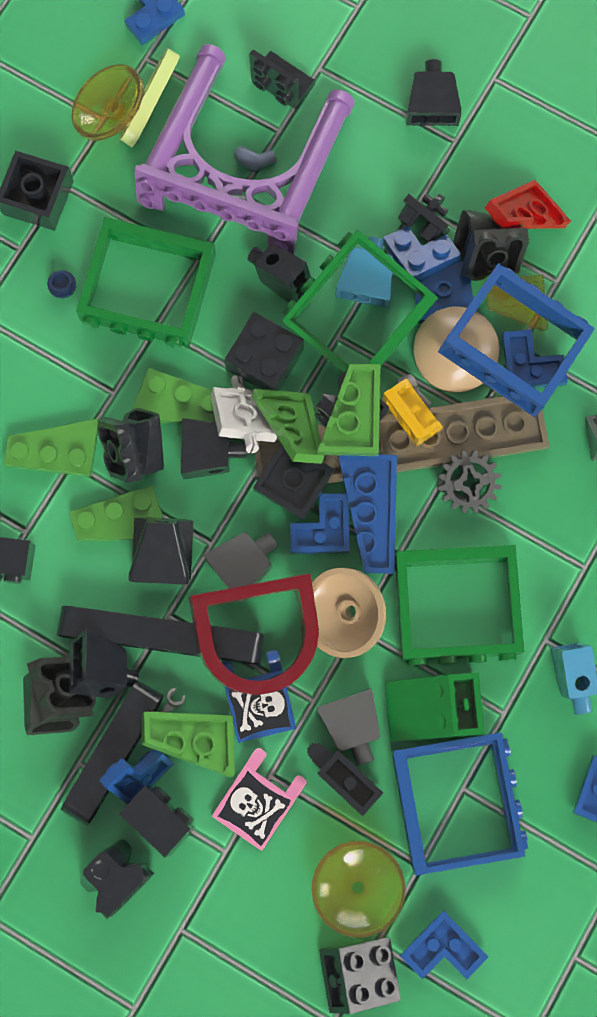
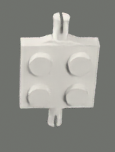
(239, 415)

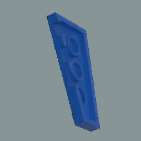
(372, 503)

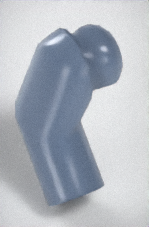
(252, 160)

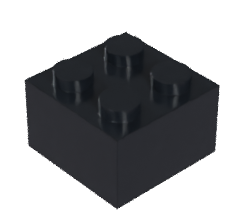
(35, 190)
(264, 353)
(158, 820)

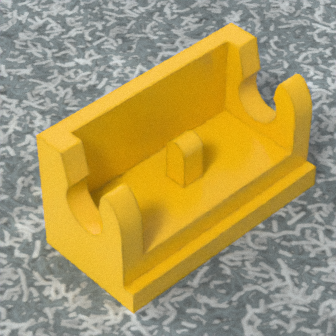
(411, 412)

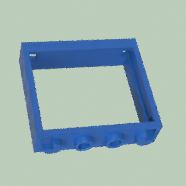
(493, 373)
(511, 807)

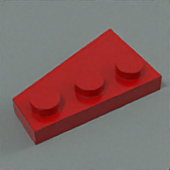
(526, 208)

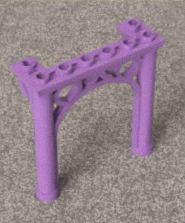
(279, 220)

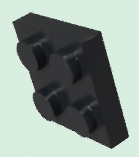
(293, 484)

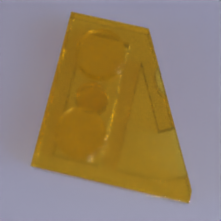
(506, 305)

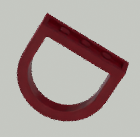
(309, 626)

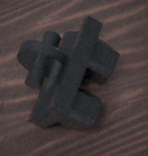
(434, 225)

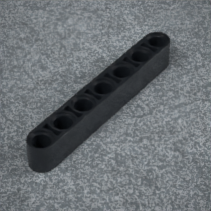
(159, 634)

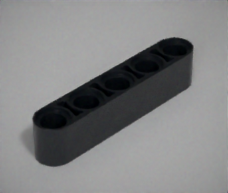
(115, 744)

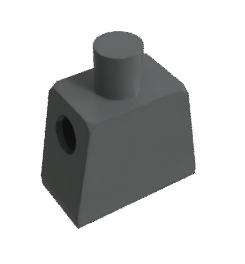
(242, 560)
(352, 724)

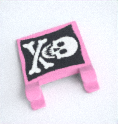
(255, 804)

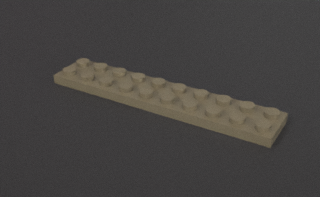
(483, 425)

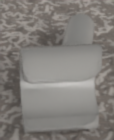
(414, 384)
(170, 705)

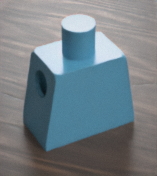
(365, 278)
(574, 662)

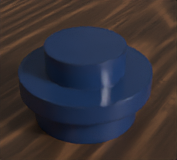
(61, 284)

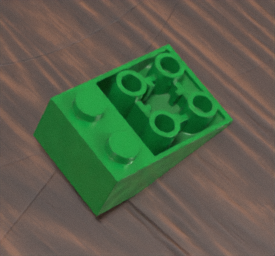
(435, 707)

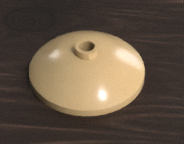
(438, 369)
(339, 630)

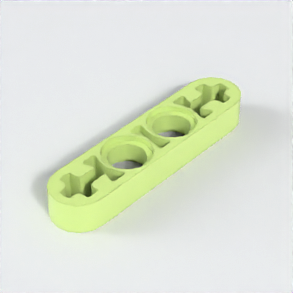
(150, 96)

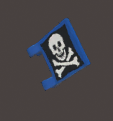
(261, 714)

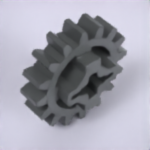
(456, 484)

